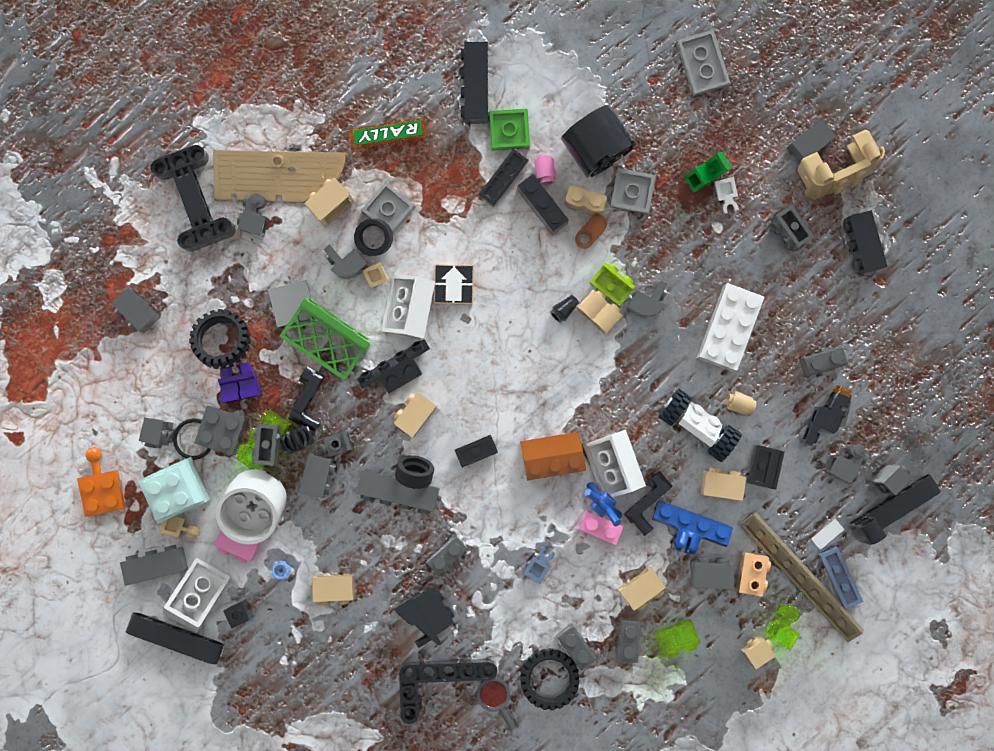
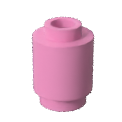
(545, 169)

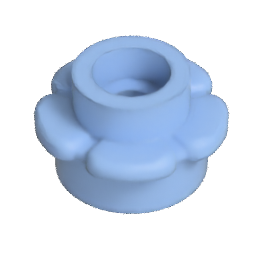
(281, 575)

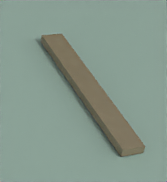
(802, 577)

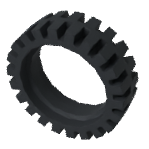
(211, 320)
(548, 703)

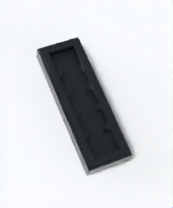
(503, 177)

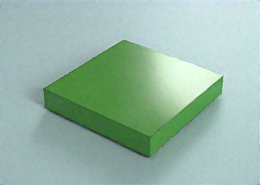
(509, 129)

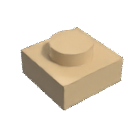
(375, 275)

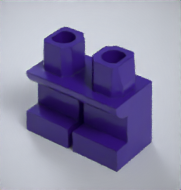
(240, 386)

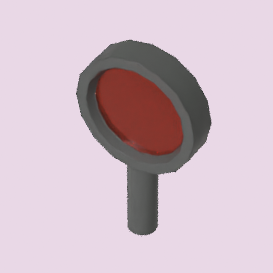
(494, 697)

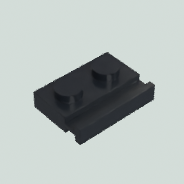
(765, 467)

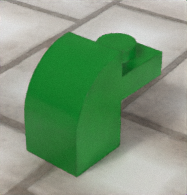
(708, 172)

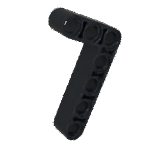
(870, 525)
(438, 676)

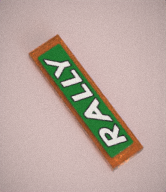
(388, 133)

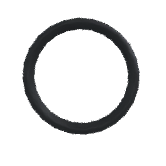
(176, 444)

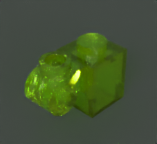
(780, 629)

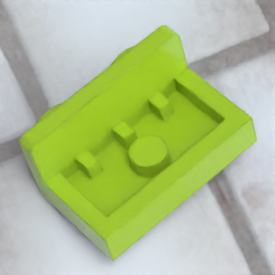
(612, 284)

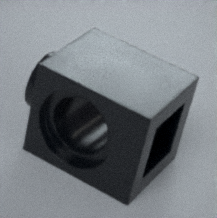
(238, 613)

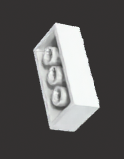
(730, 327)

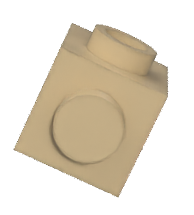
(758, 651)

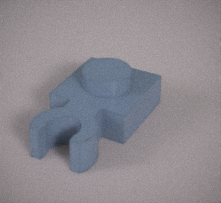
(537, 567)

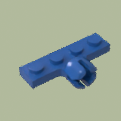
(691, 527)

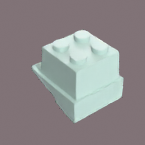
(174, 490)

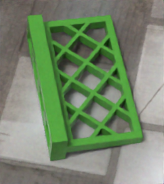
(335, 324)

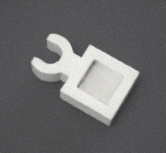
(725, 191)

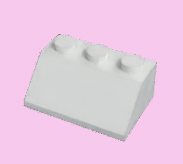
(408, 306)
(614, 464)

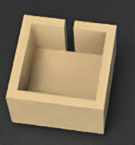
(329, 201)

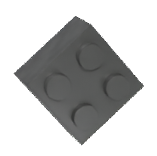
(221, 430)

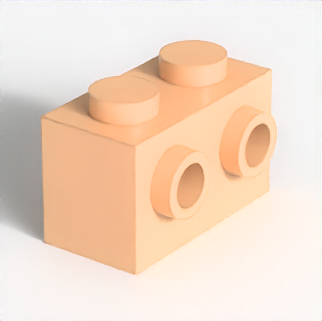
(752, 574)

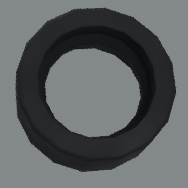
(358, 237)
(414, 480)

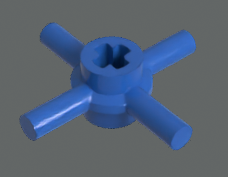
(603, 504)

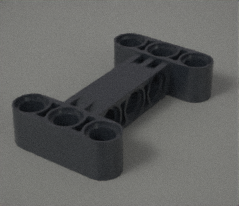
(192, 197)

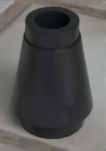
(563, 309)

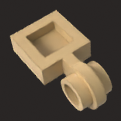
(175, 527)

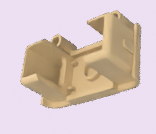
(820, 179)

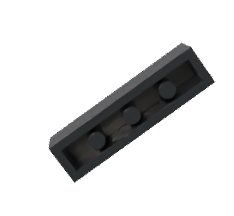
(476, 82)

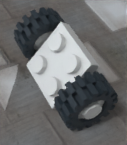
(700, 424)

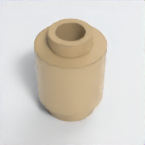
(740, 403)

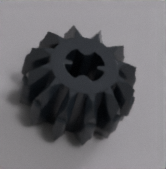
(296, 440)

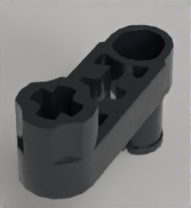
(298, 415)
(659, 486)

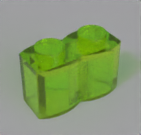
(677, 638)

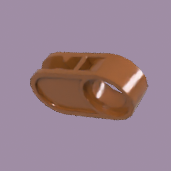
(593, 228)

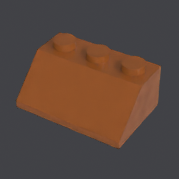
(553, 456)

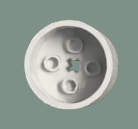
(251, 507)

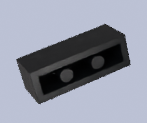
(542, 204)
(864, 242)

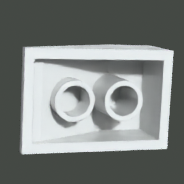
(196, 595)

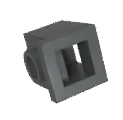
(344, 444)

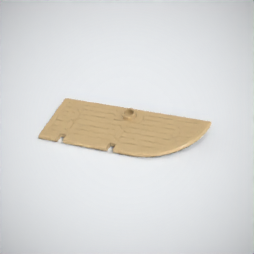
(268, 174)

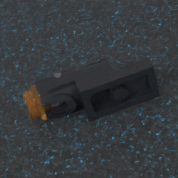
(828, 418)

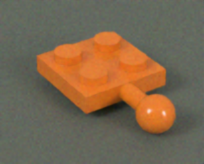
(100, 491)

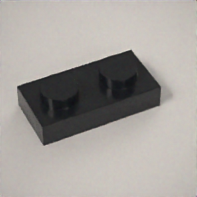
(476, 451)

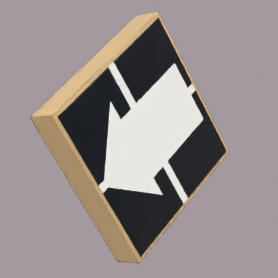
(453, 284)

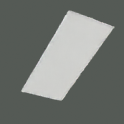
(827, 534)

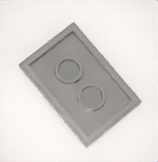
(703, 63)

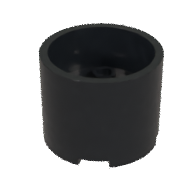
(598, 141)

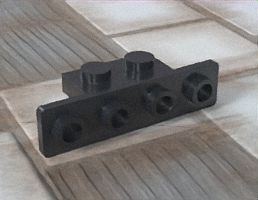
(397, 370)

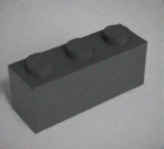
(153, 565)

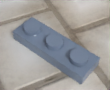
(840, 578)

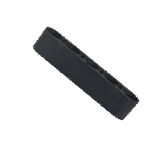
(174, 638)

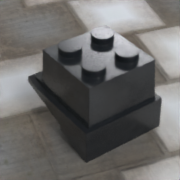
(427, 614)

